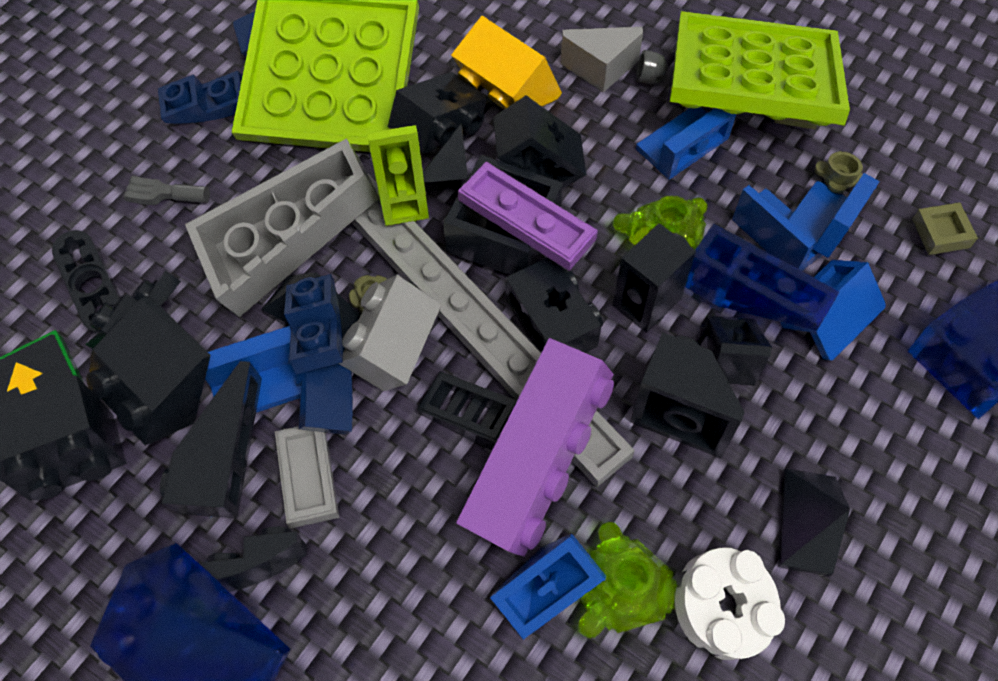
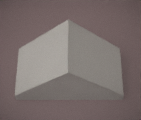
(601, 53)

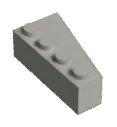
(279, 225)

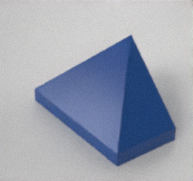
(547, 584)

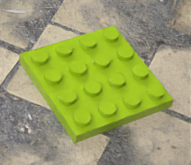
(759, 69)
(324, 70)

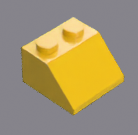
(504, 66)

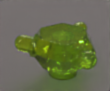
(672, 212)
(635, 588)

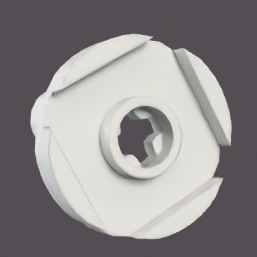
(756, 597)

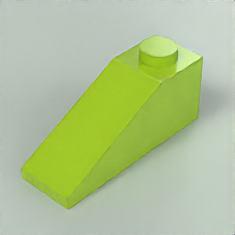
(399, 174)

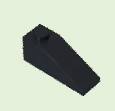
(213, 456)

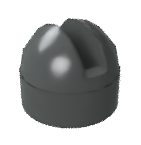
(651, 67)

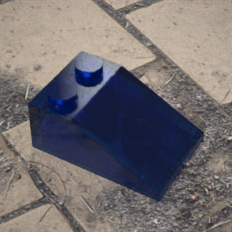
(963, 350)
(183, 626)

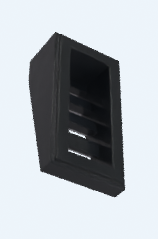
(493, 423)

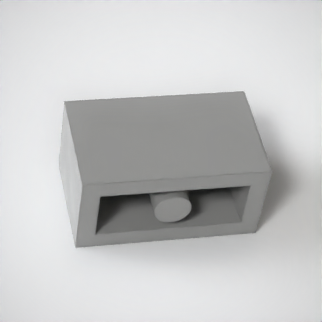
(389, 333)

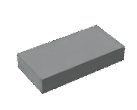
(306, 477)

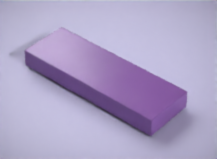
(527, 215)

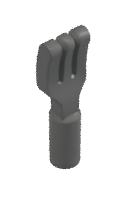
(153, 191)

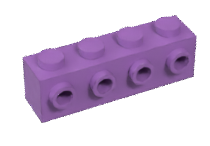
(537, 448)

